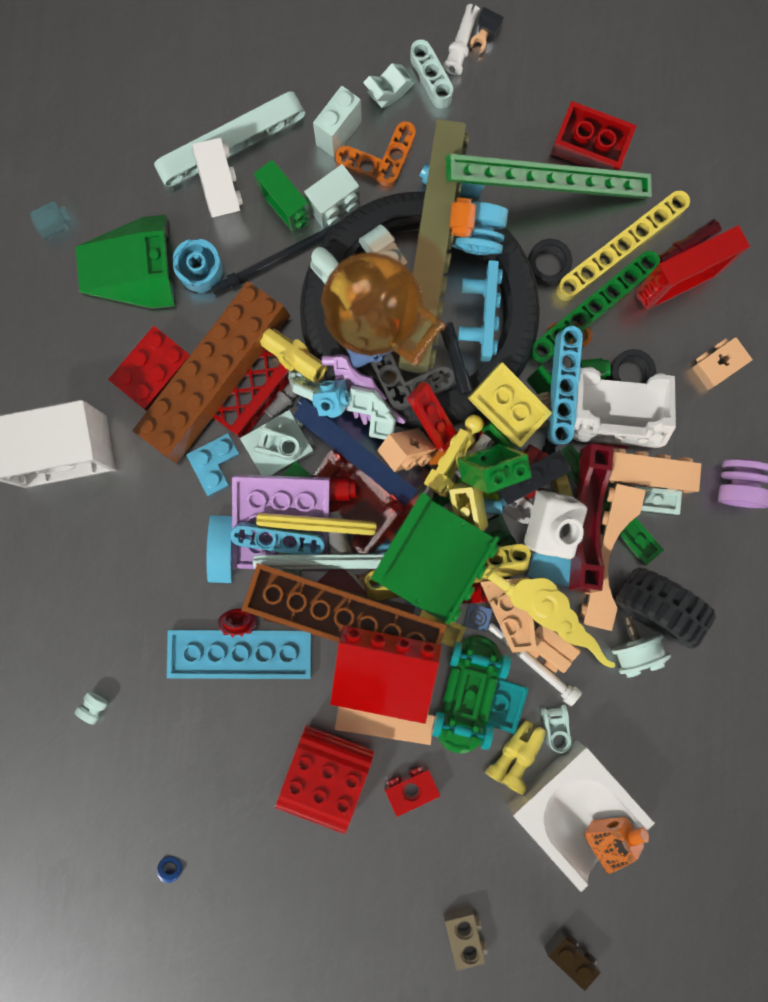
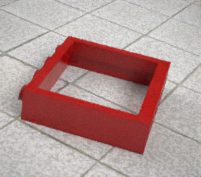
(692, 267)

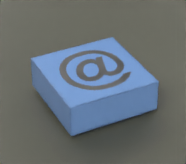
(477, 617)

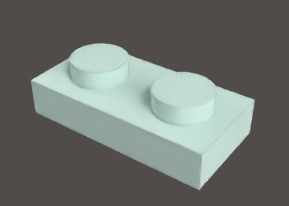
(661, 500)

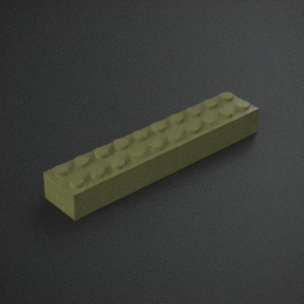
(435, 235)

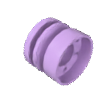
(745, 483)

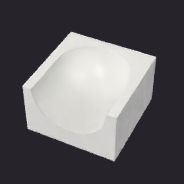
(54, 444)
(563, 804)

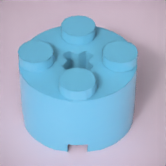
(201, 253)

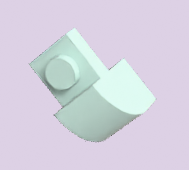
(390, 85)
(382, 242)

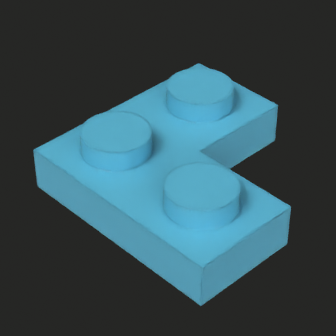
(207, 461)

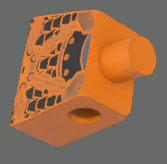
(615, 842)

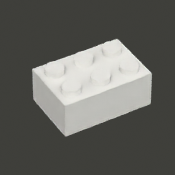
(217, 177)

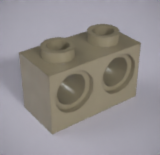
(461, 939)

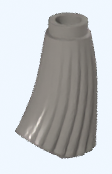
(339, 542)

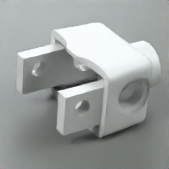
(547, 518)

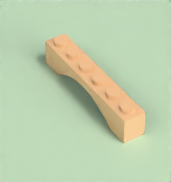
(624, 507)

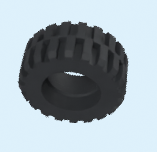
(666, 607)

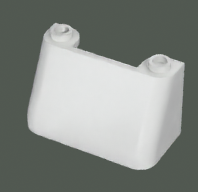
(625, 410)

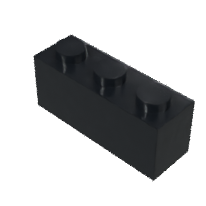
(542, 473)

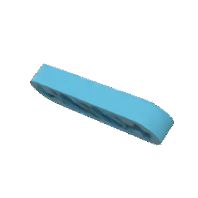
(277, 543)

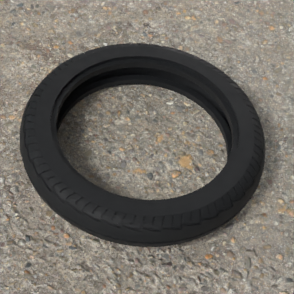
(403, 214)

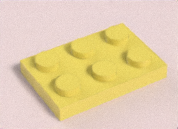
(509, 405)

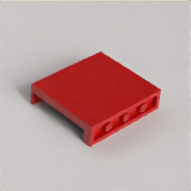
(385, 674)

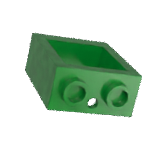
(282, 196)
(498, 470)

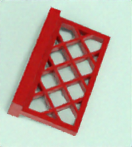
(265, 396)

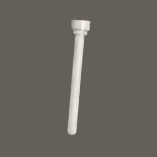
(569, 693)

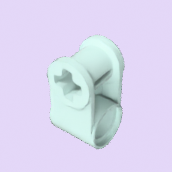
(273, 444)
(556, 726)

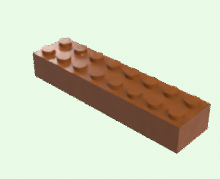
(210, 373)
(327, 609)

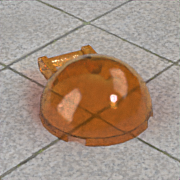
(376, 307)

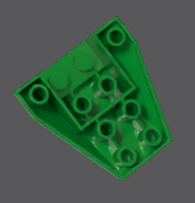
(128, 264)

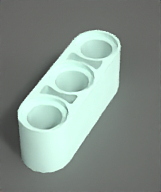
(428, 64)

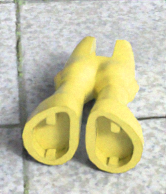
(524, 751)

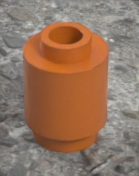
(462, 217)

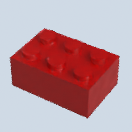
(593, 138)
(149, 368)

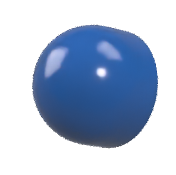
(166, 877)

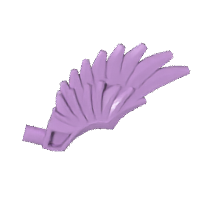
(345, 371)

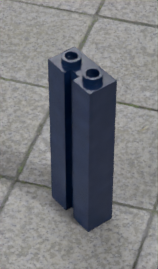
(352, 441)

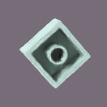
(333, 196)

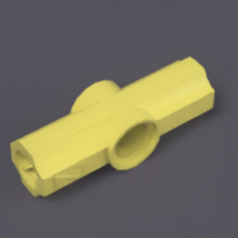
(293, 355)

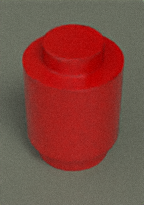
(342, 489)

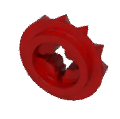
(236, 616)

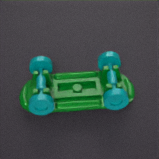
(470, 695)

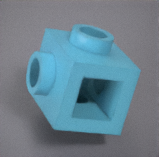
(331, 398)

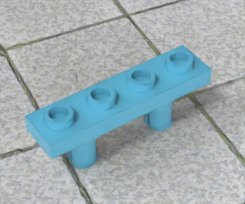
(485, 333)

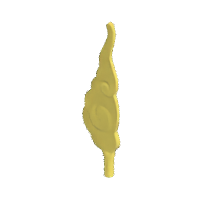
(550, 609)

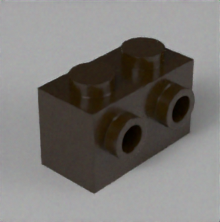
(568, 956)

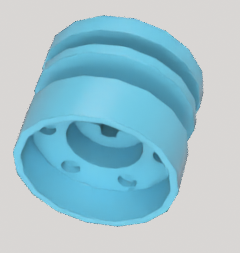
(483, 237)

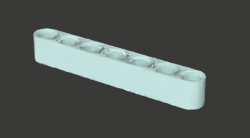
(237, 133)

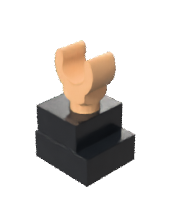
(489, 27)

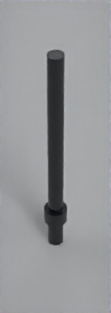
(233, 280)

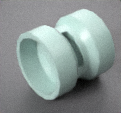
(91, 707)

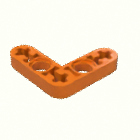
(379, 165)

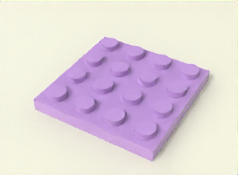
(276, 496)

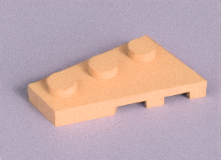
(514, 622)

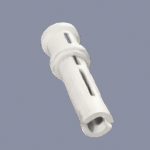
(459, 49)

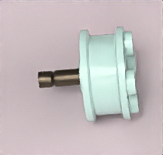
(640, 651)

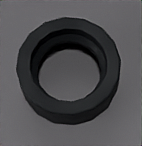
(557, 246)
(635, 354)

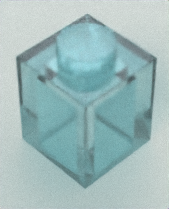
(50, 220)

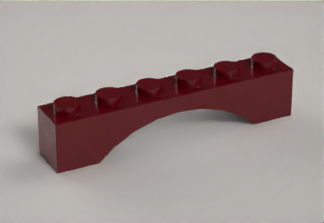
(593, 478)

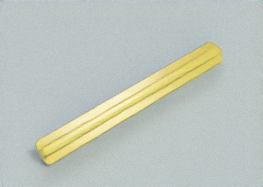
(316, 524)

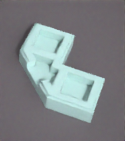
(302, 385)
(371, 403)

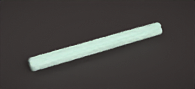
(320, 561)

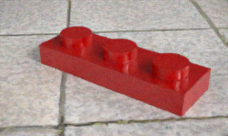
(432, 416)

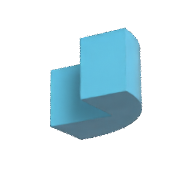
(219, 549)

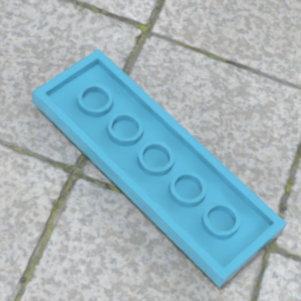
(253, 656)

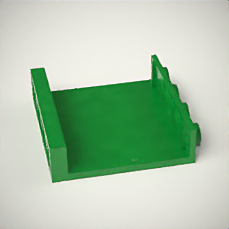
(435, 559)

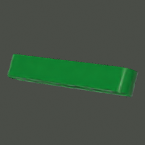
(601, 299)

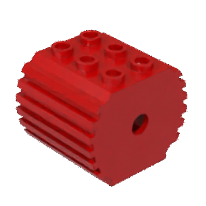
(325, 779)

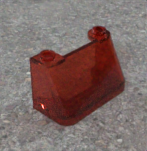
(370, 504)

